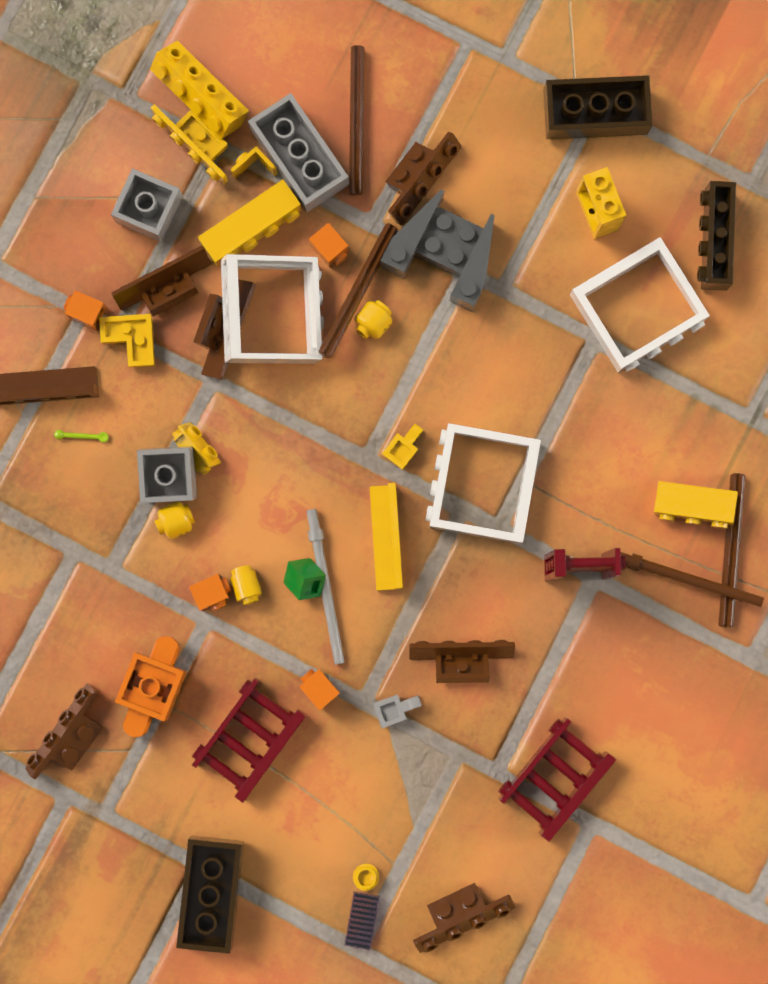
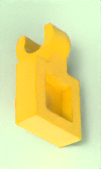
(402, 449)

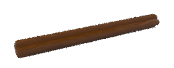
(356, 120)
(357, 292)
(731, 553)

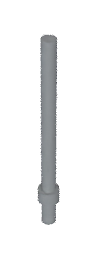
(316, 536)

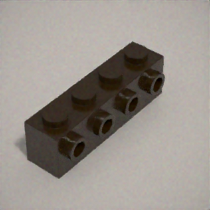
(718, 235)

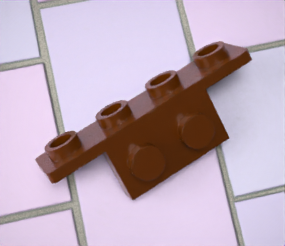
(418, 173)
(165, 285)
(211, 332)
(462, 661)
(69, 737)
(460, 913)

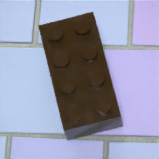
(597, 107)
(210, 894)

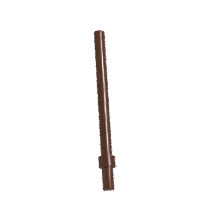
(636, 562)

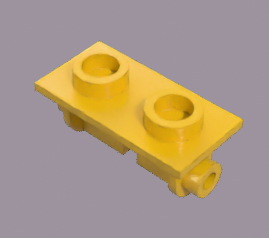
(204, 454)

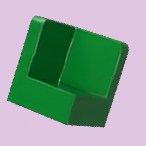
(304, 579)

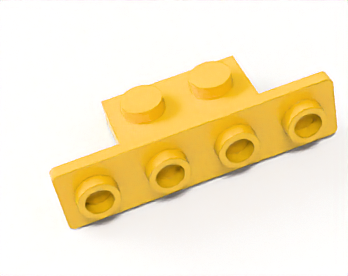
(197, 137)

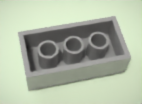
(298, 152)

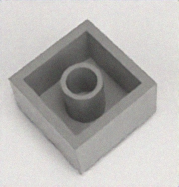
(147, 205)
(166, 474)

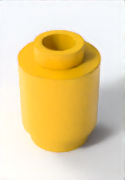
(245, 585)

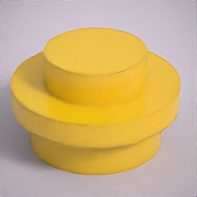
(365, 877)

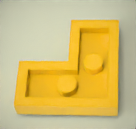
(136, 332)

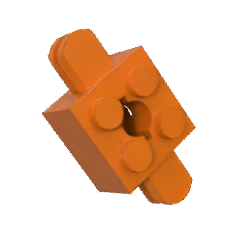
(151, 686)

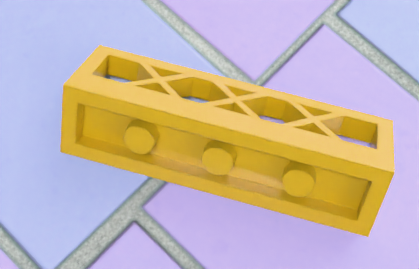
(386, 537)

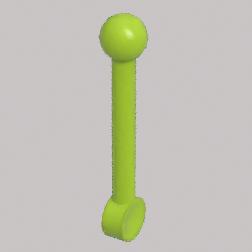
(102, 437)

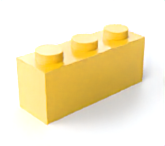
(695, 504)

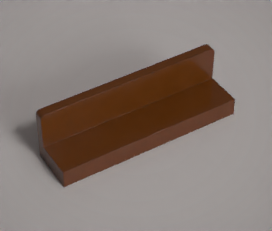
(48, 385)

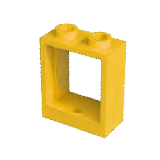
(600, 194)

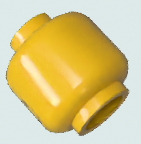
(373, 319)
(174, 520)

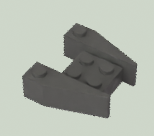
(447, 244)

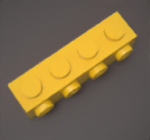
(199, 89)
(251, 223)

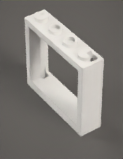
(231, 312)
(653, 348)
(438, 487)

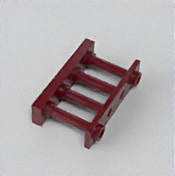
(558, 564)
(258, 763)
(566, 804)

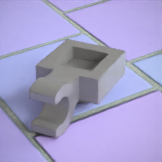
(393, 710)

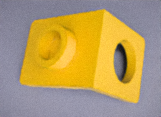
(247, 159)

